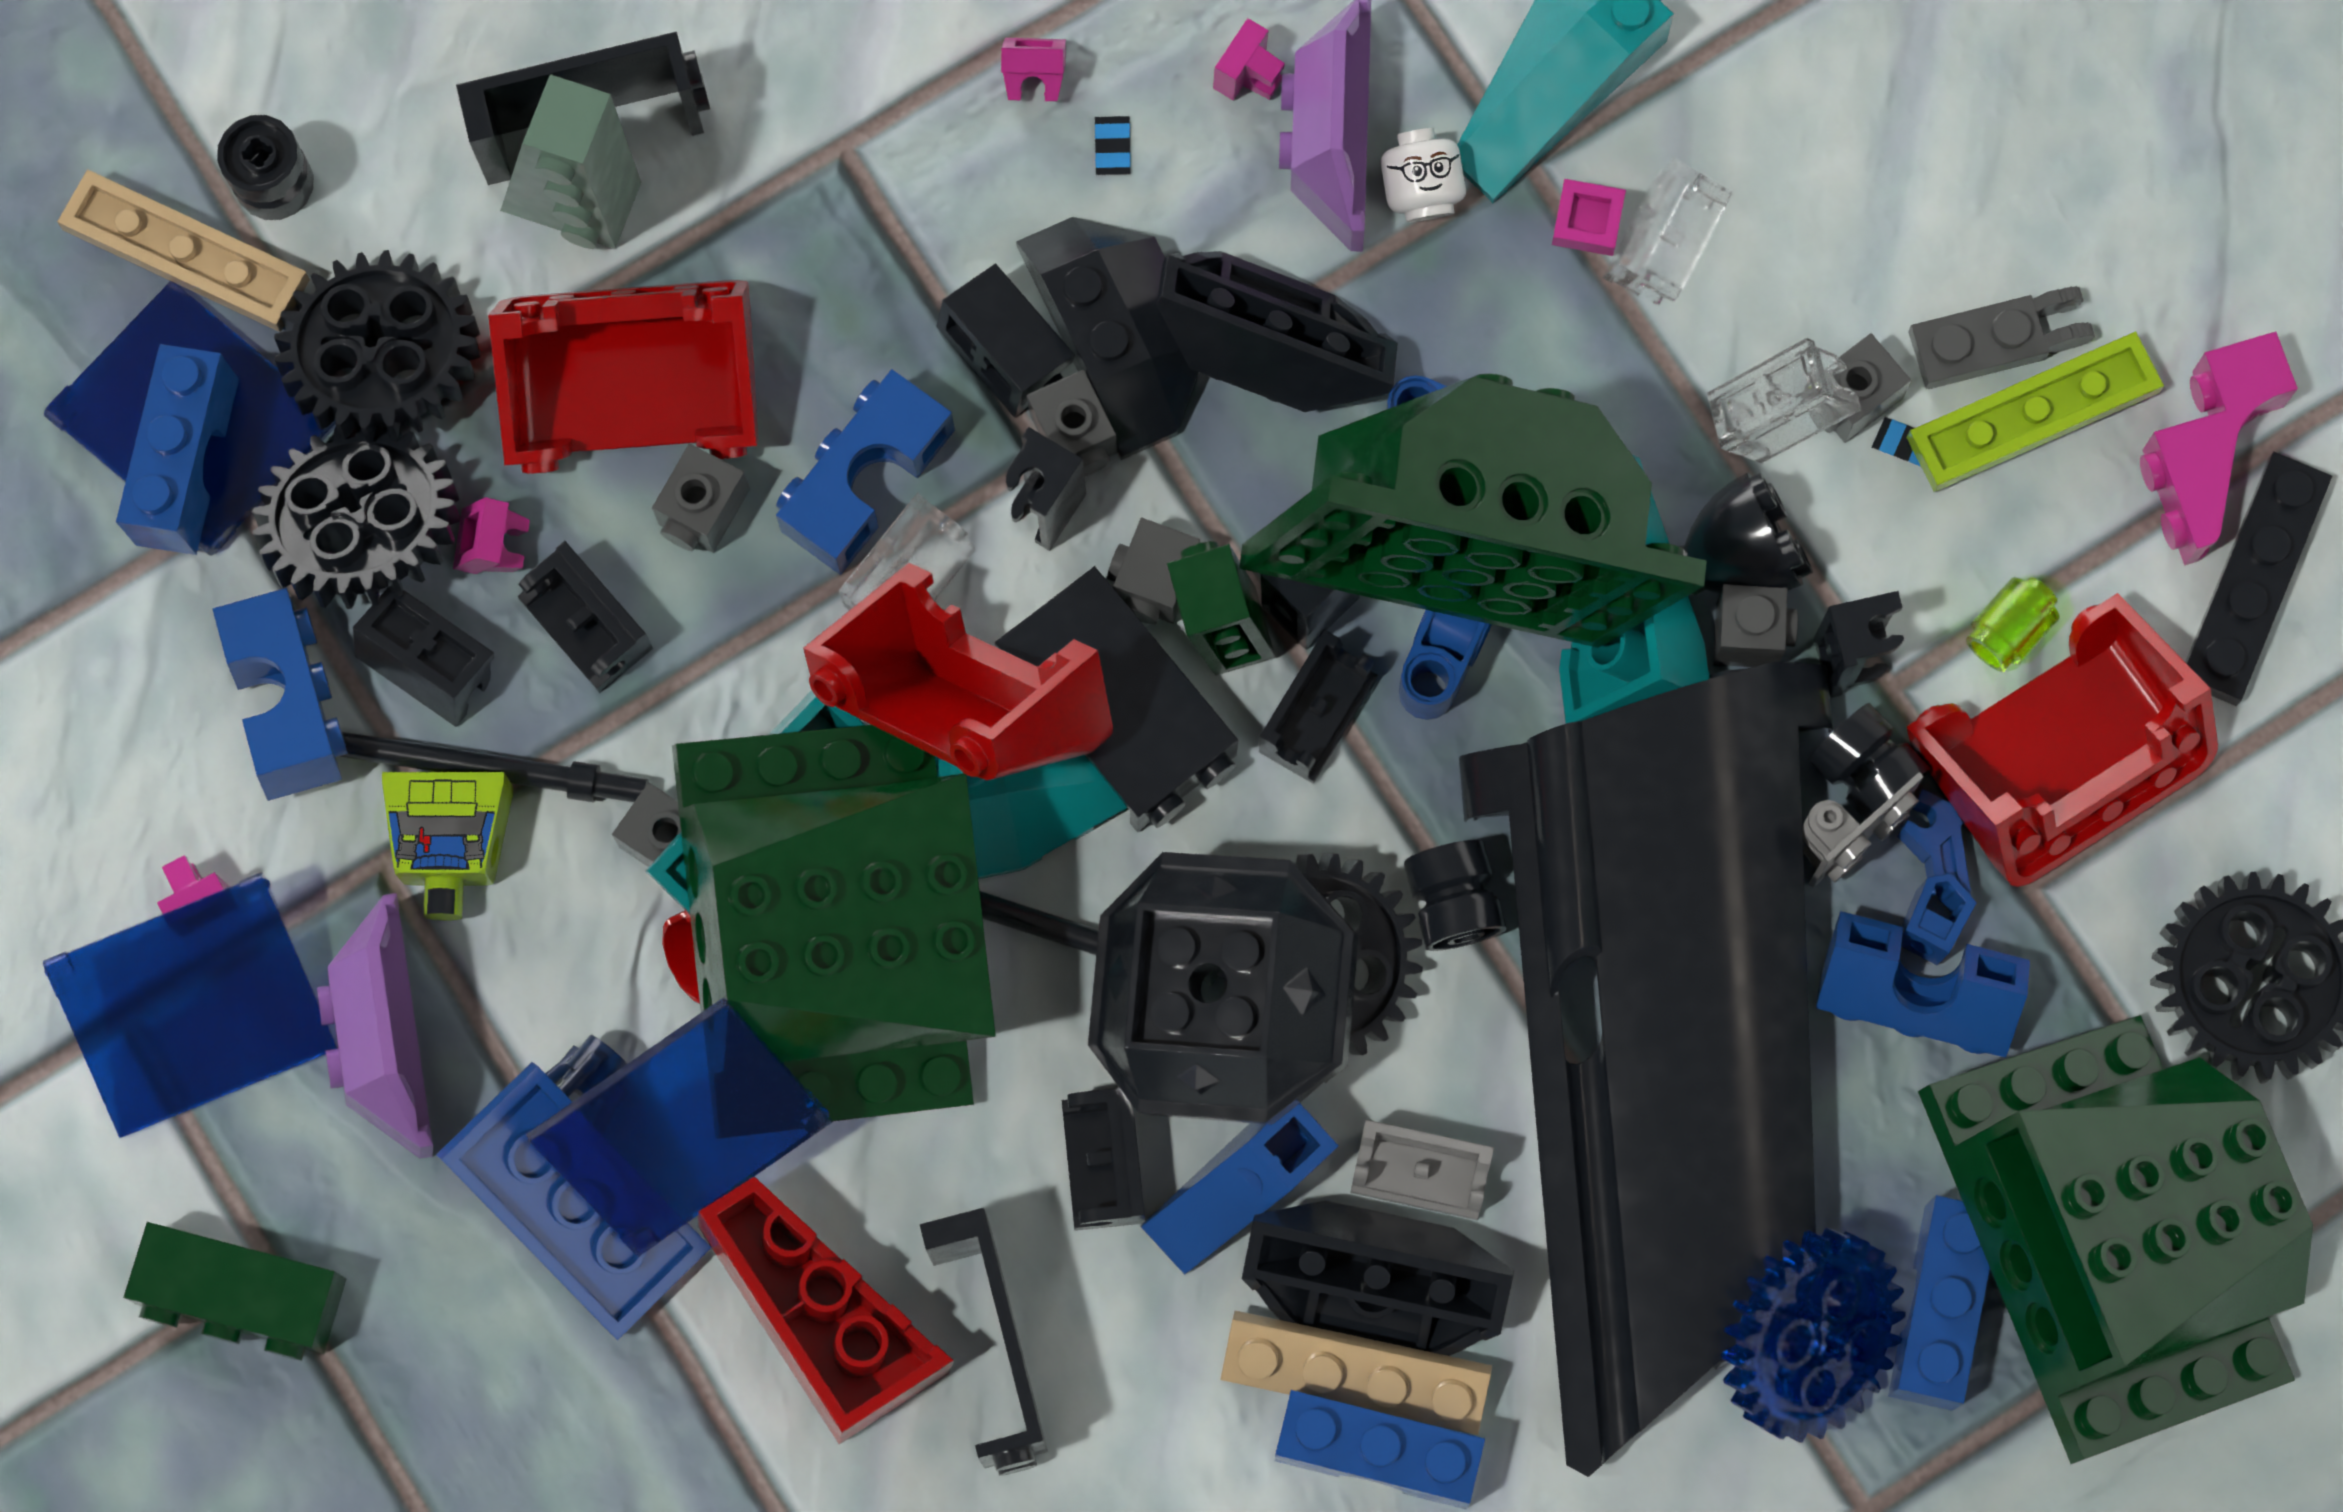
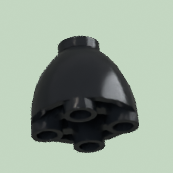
(1744, 540)

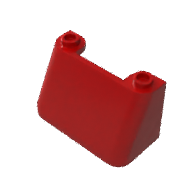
(624, 371)
(951, 694)
(2074, 745)

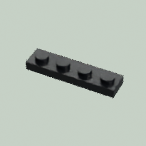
(2256, 575)

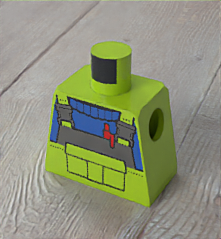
(446, 832)

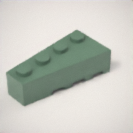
(575, 167)

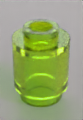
(2013, 623)

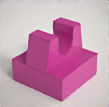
(1035, 58)
(1248, 64)
(1588, 217)
(482, 537)
(187, 884)

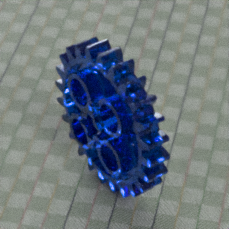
(1813, 1334)

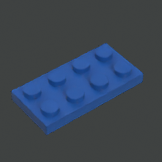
(552, 1217)

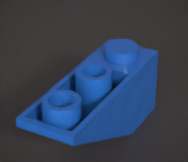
(1236, 1185)

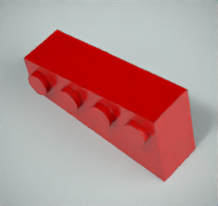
(828, 1324)

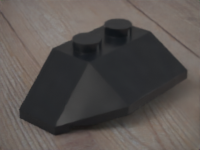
(1104, 305)
(1272, 333)
(1377, 1276)

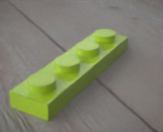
(2034, 411)

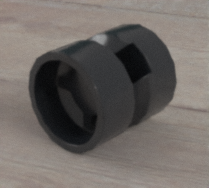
(265, 167)
(1853, 746)
(1452, 886)

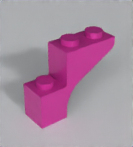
(2195, 459)

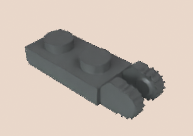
(1995, 337)

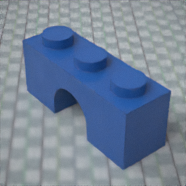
(891, 425)
(164, 486)
(292, 741)
(1968, 1008)
(1945, 1309)
(1380, 1449)

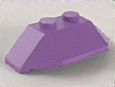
(1331, 123)
(377, 1030)

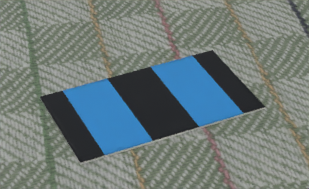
(1112, 145)
(1893, 441)

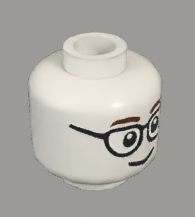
(1423, 176)

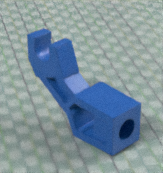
(1947, 876)

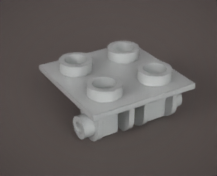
(1837, 841)

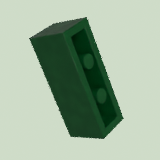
(1220, 607)
(234, 1291)

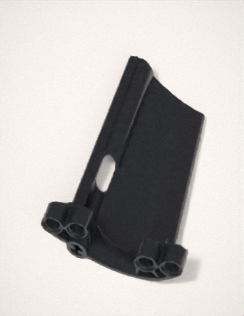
(1688, 1133)

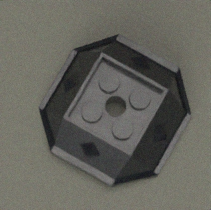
(1284, 1003)

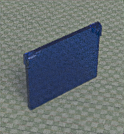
(109, 398)
(190, 1005)
(680, 1127)

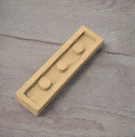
(182, 250)
(1356, 1372)

